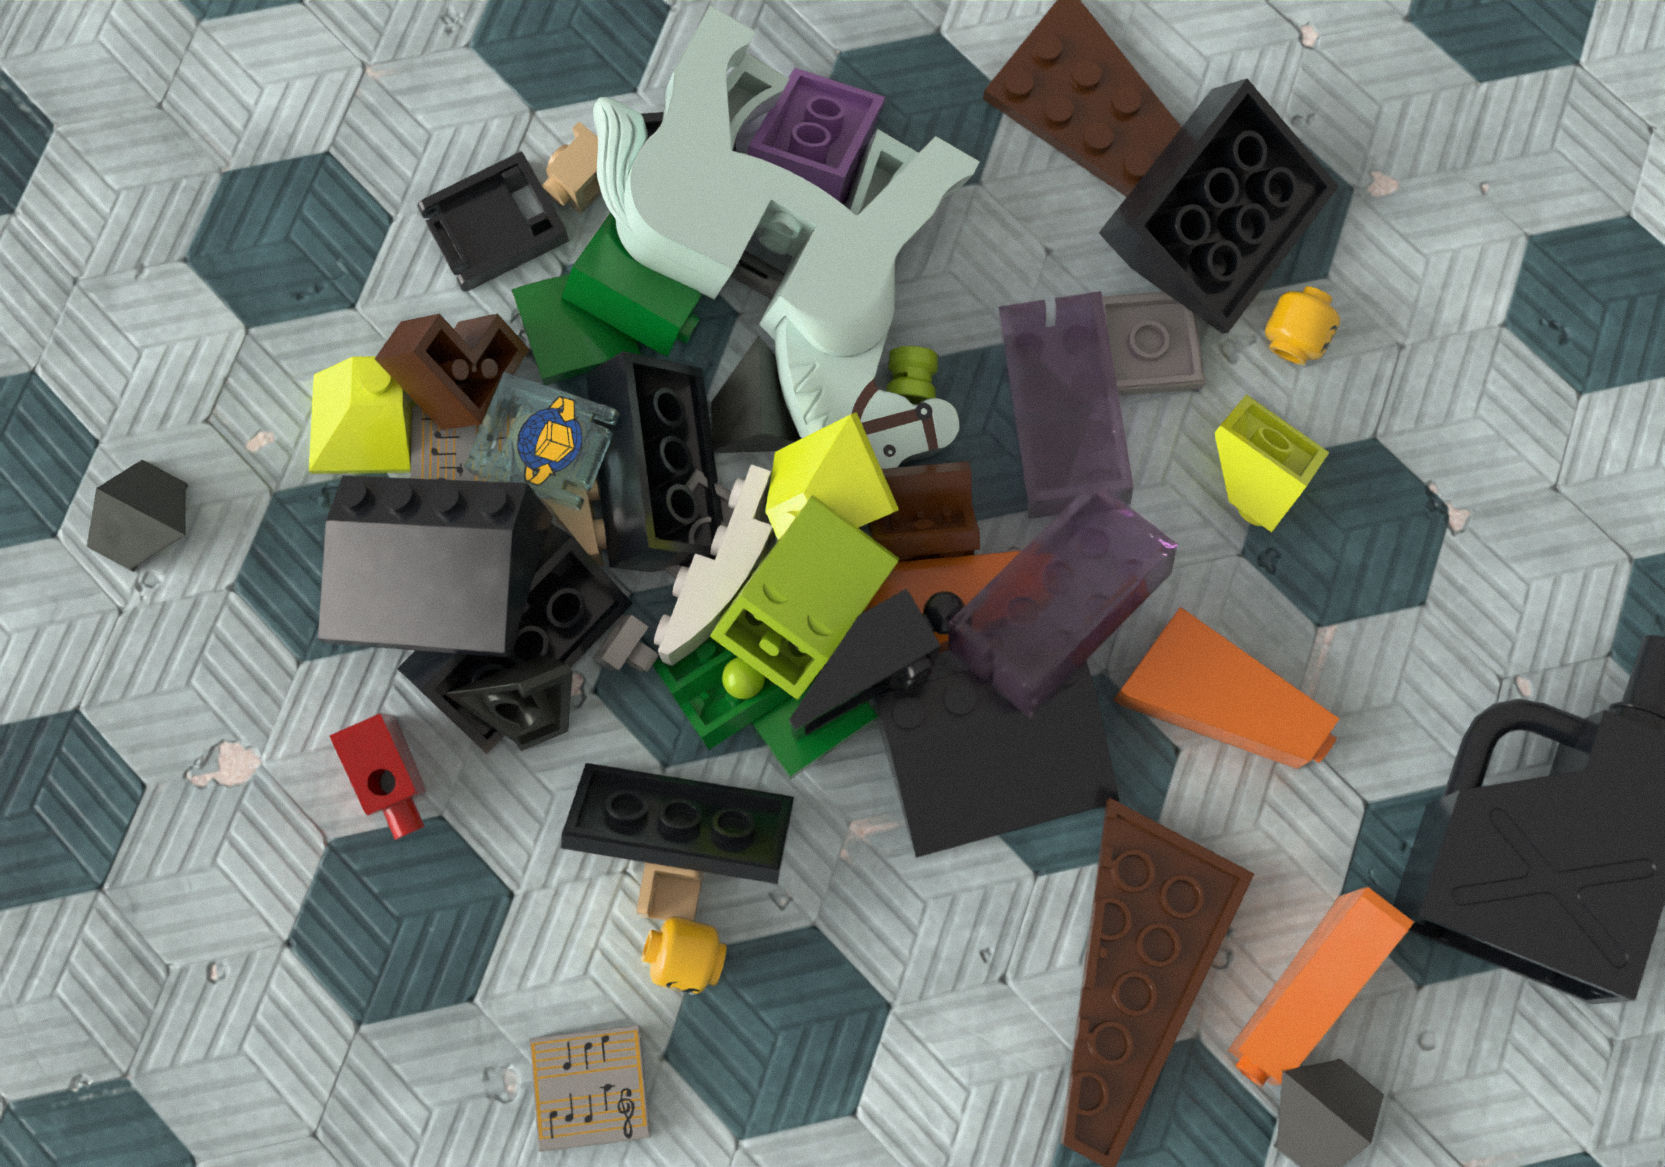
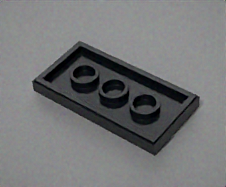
(678, 823)

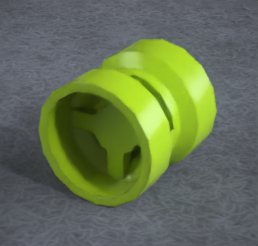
(912, 373)

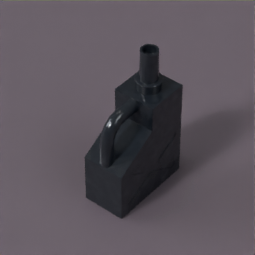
(1559, 867)

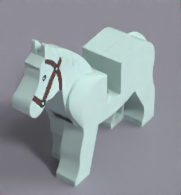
(695, 203)

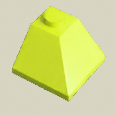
(359, 420)
(1264, 462)
(835, 468)

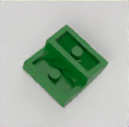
(564, 336)
(700, 693)
(798, 756)

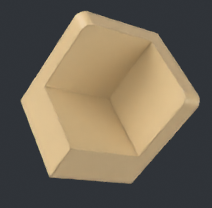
(669, 892)

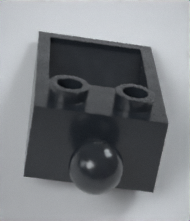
(878, 652)

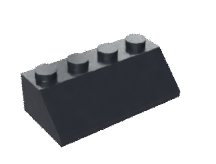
(649, 460)
(563, 617)

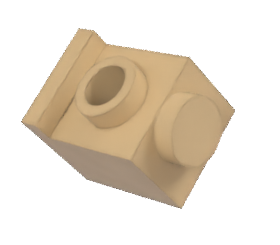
(574, 171)

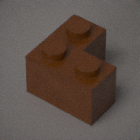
(451, 369)

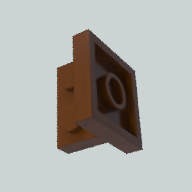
(932, 515)

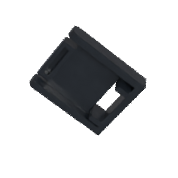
(483, 227)

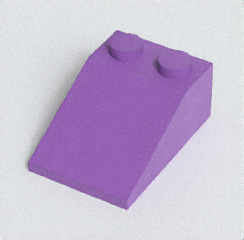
(818, 131)

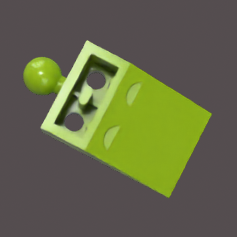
(800, 595)

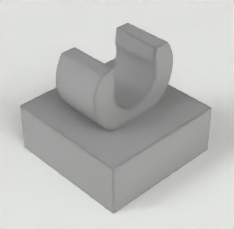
(624, 646)

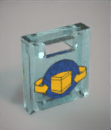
(548, 443)

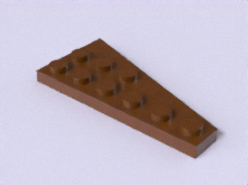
(1084, 97)
(1149, 946)

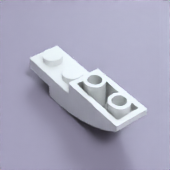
(711, 584)

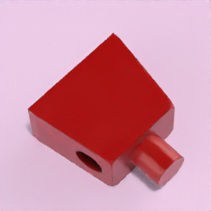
(369, 751)

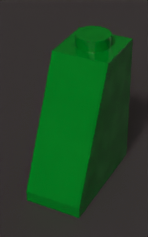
(629, 295)

